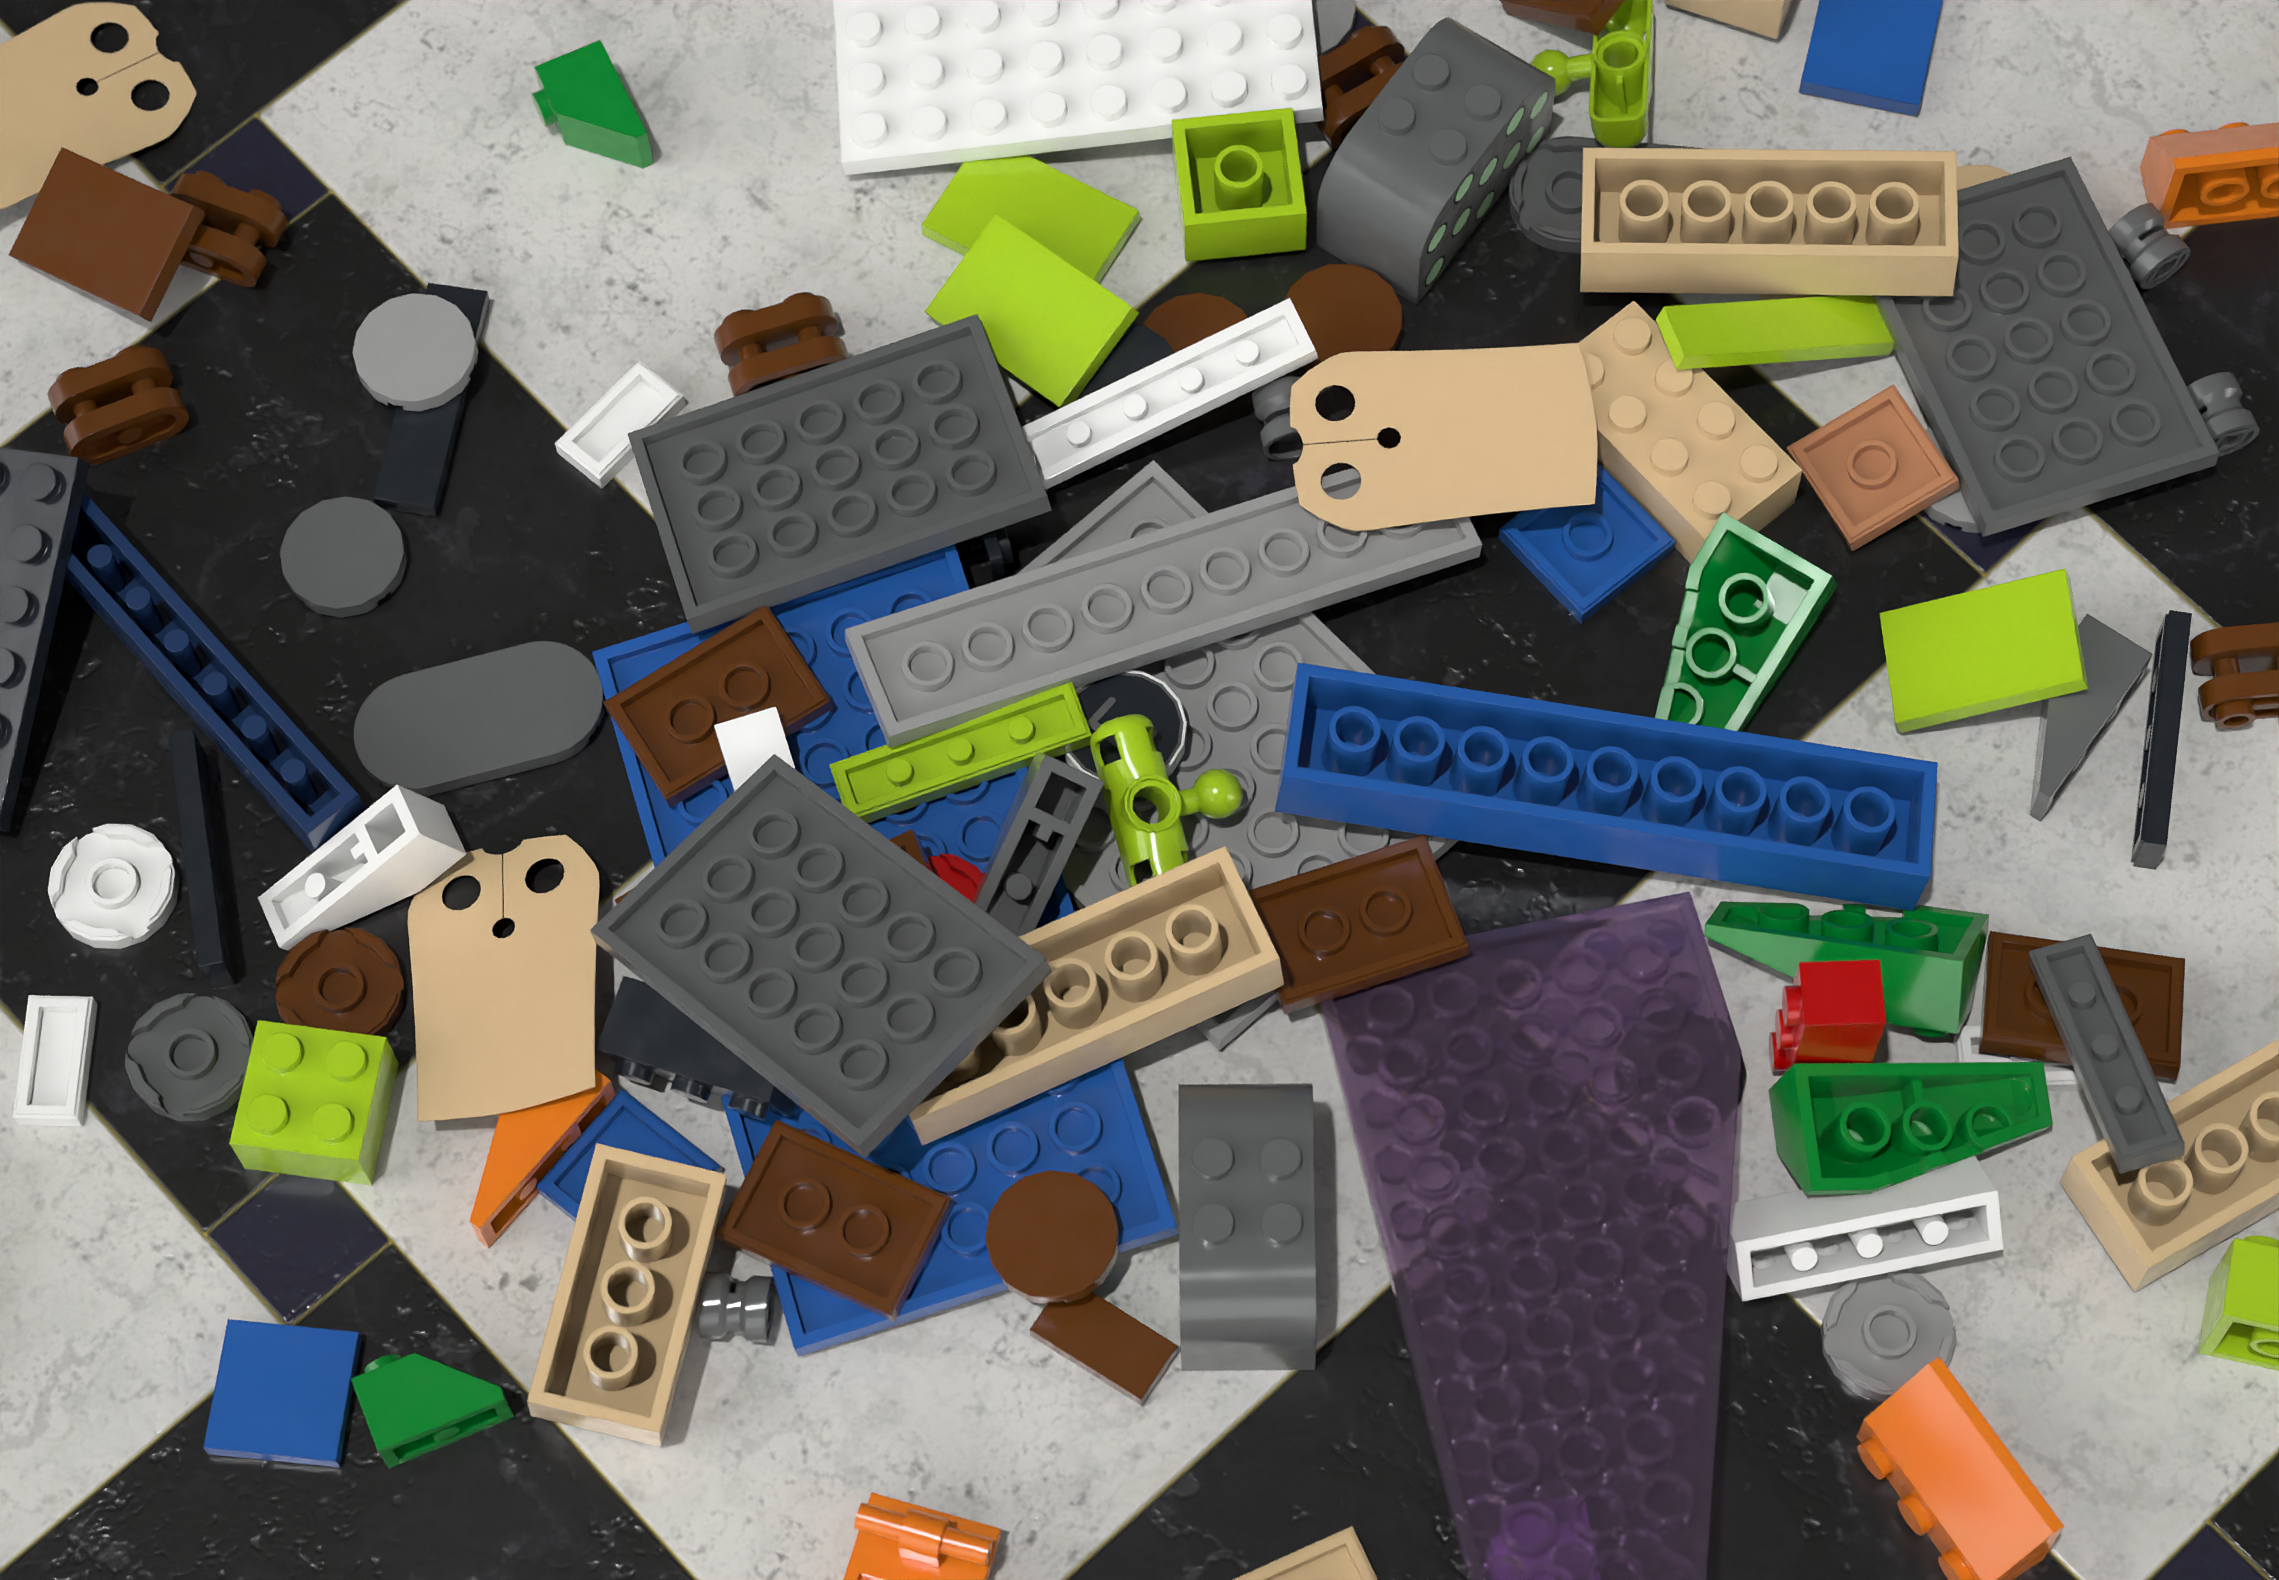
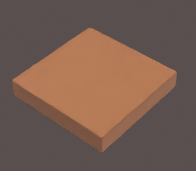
(1873, 467)

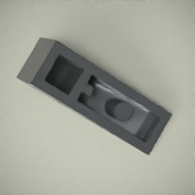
(2077, 720)
(1035, 842)

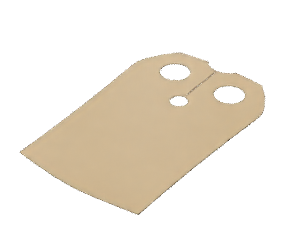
(46, 112)
(1474, 431)
(512, 1014)

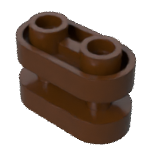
(1355, 77)
(229, 228)
(778, 341)
(118, 405)
(2244, 672)

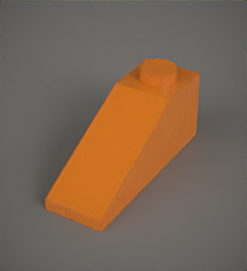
(526, 1149)

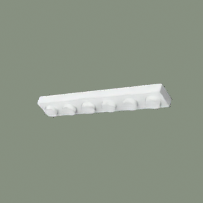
(1168, 393)

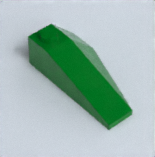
(1738, 626)
(1925, 956)
(1890, 1122)

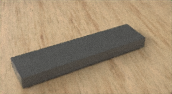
(2106, 1054)

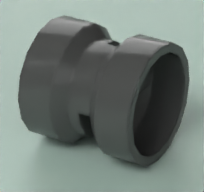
(2148, 246)
(1272, 407)
(2220, 407)
(736, 1307)

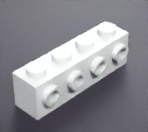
(1822, 1240)

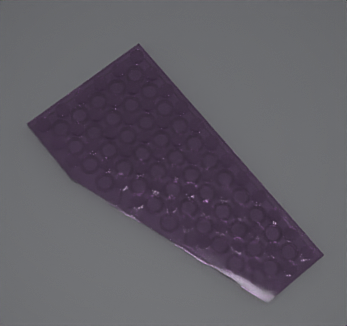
(1558, 1229)

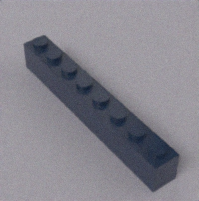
(208, 682)

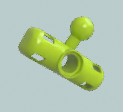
(1618, 73)
(1144, 774)

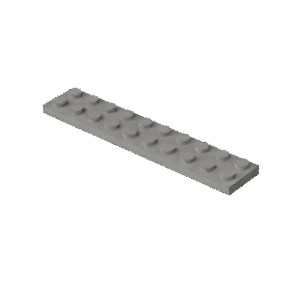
(1133, 606)

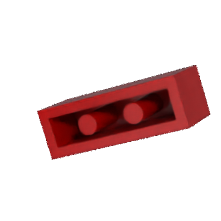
(1829, 1015)

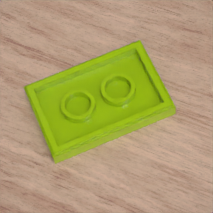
(1041, 201)
(1036, 309)
(1983, 650)

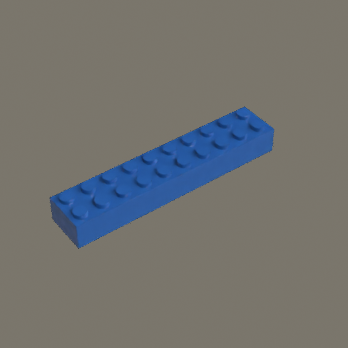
(1608, 787)

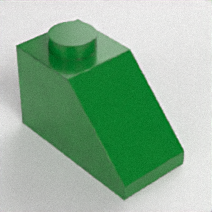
(591, 106)
(424, 1405)

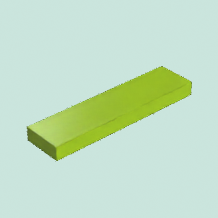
(1774, 331)
(962, 756)

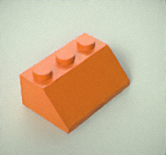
(2213, 174)
(1957, 1479)

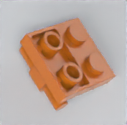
(919, 1544)

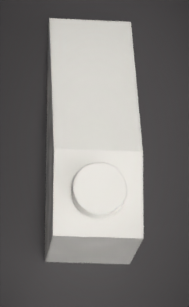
(364, 867)

